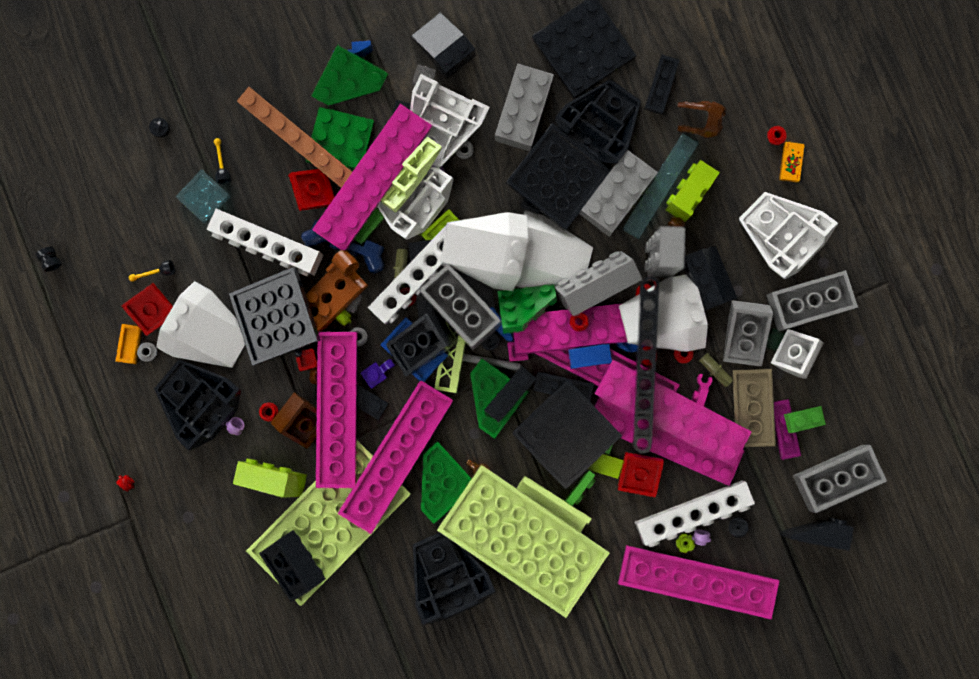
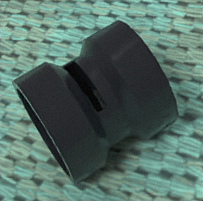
(48, 258)

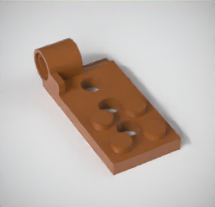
(341, 269)

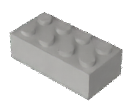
(524, 107)
(618, 193)
(665, 252)
(598, 282)
(812, 300)
(460, 307)
(839, 478)

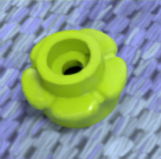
(344, 318)
(680, 543)

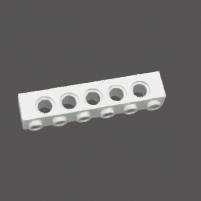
(222, 221)
(379, 306)
(742, 503)

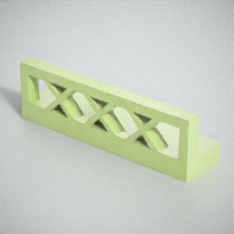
(456, 369)
(554, 504)

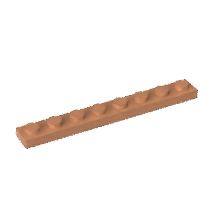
(294, 136)

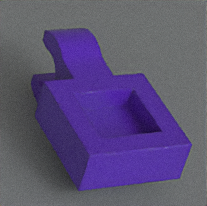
(376, 374)

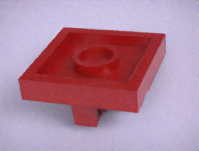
(311, 189)
(148, 309)
(640, 474)

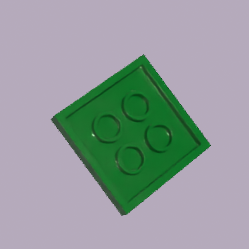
(343, 135)

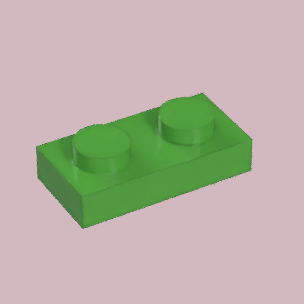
(369, 227)
(804, 419)
(576, 494)

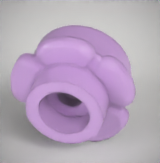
(235, 426)
(701, 537)

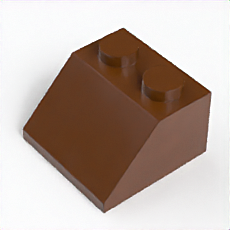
(297, 420)

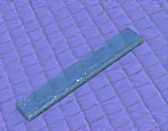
(660, 186)

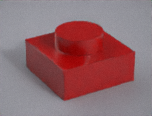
(307, 360)

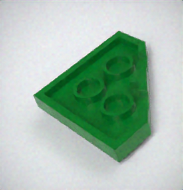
(347, 78)
(524, 305)
(486, 384)
(441, 482)

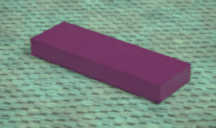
(787, 442)

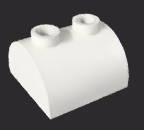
(797, 353)

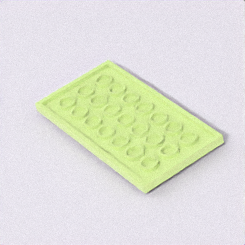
(323, 531)
(523, 541)

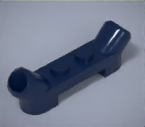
(370, 252)

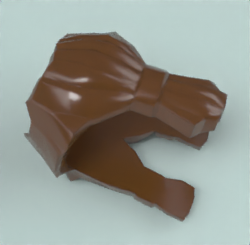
(714, 121)

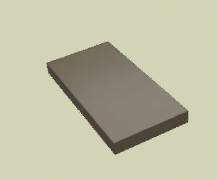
(755, 405)

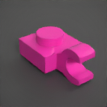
(701, 395)

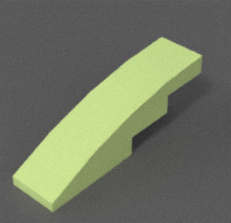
(411, 175)

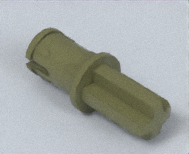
(401, 262)
(716, 370)

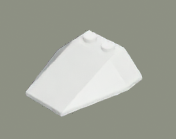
(450, 114)
(421, 206)
(786, 232)
(488, 248)
(551, 253)
(680, 316)
(201, 329)

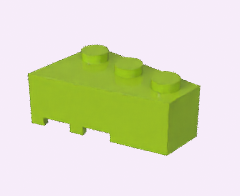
(691, 190)
(269, 479)

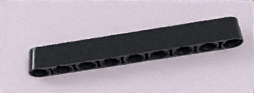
(649, 374)

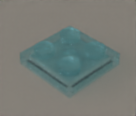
(202, 196)

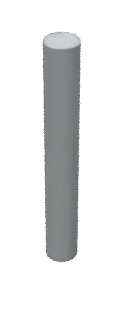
(494, 362)

